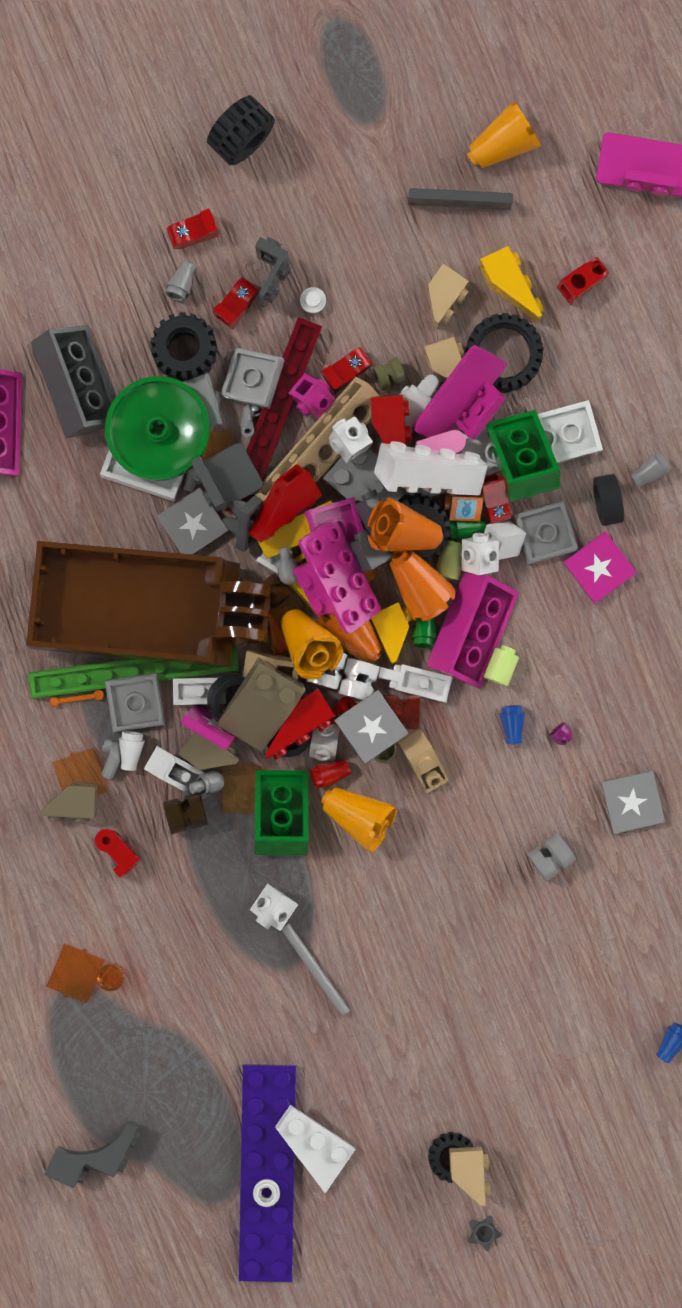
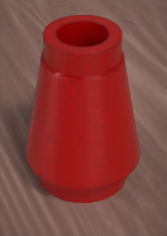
(329, 773)

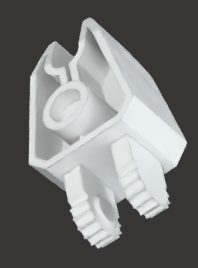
(419, 397)

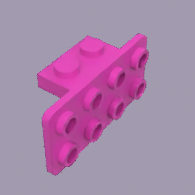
(640, 164)
(465, 398)
(334, 578)

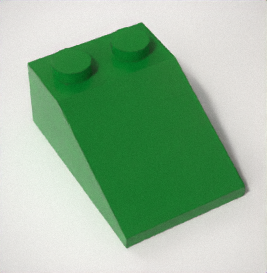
(524, 455)
(281, 812)

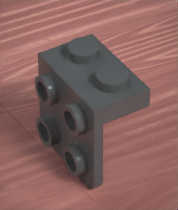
(272, 253)
(227, 476)

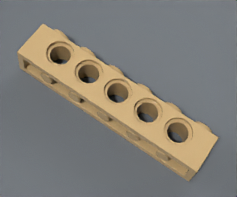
(307, 450)

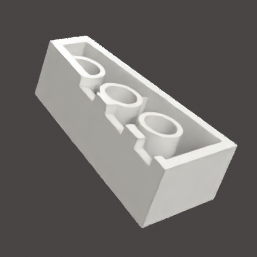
(429, 469)

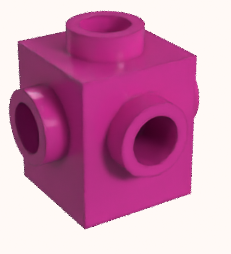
(312, 396)

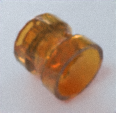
(111, 977)

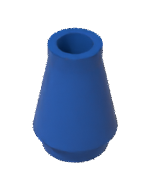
(512, 722)
(671, 1043)

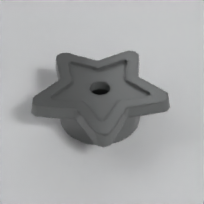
(478, 1227)

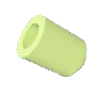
(450, 561)
(501, 666)

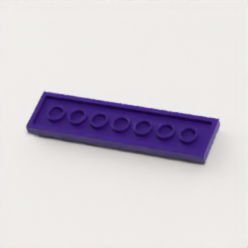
(266, 1231)

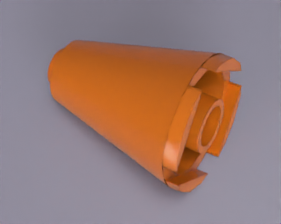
(401, 528)
(420, 585)
(361, 643)

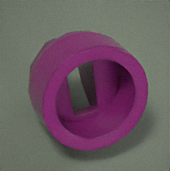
(561, 734)

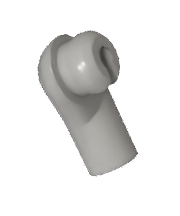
(246, 423)
(113, 759)

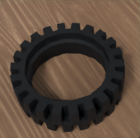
(530, 335)

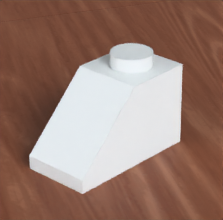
(172, 769)

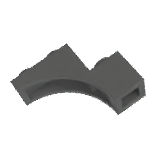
(366, 556)
(69, 1165)

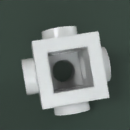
(349, 439)
(480, 554)
(273, 908)

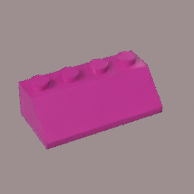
(10, 422)
(472, 628)

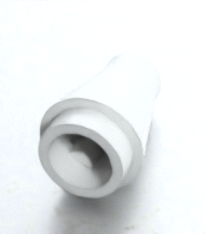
(130, 749)

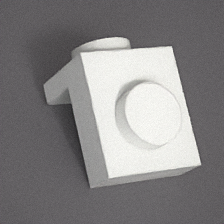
(324, 743)

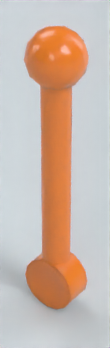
(55, 701)

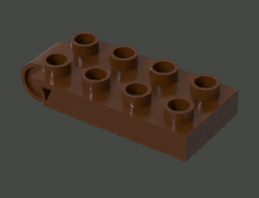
(143, 604)

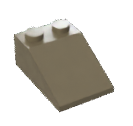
(261, 704)

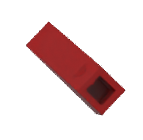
(389, 418)
(286, 499)
(308, 715)

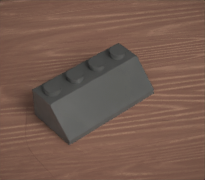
(74, 379)

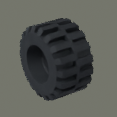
(240, 130)
(177, 327)
(432, 510)

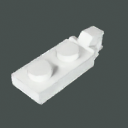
(417, 682)

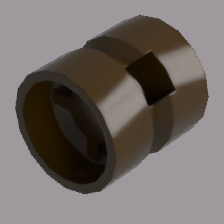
(185, 813)

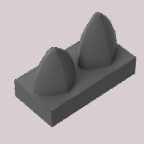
(246, 514)

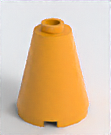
(503, 138)
(310, 645)
(359, 816)

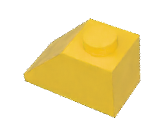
(392, 627)

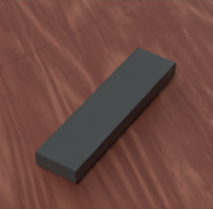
(460, 198)

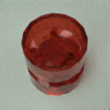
(405, 709)

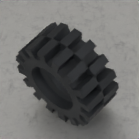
(439, 1146)

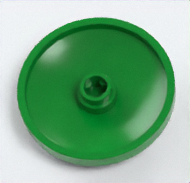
(157, 428)

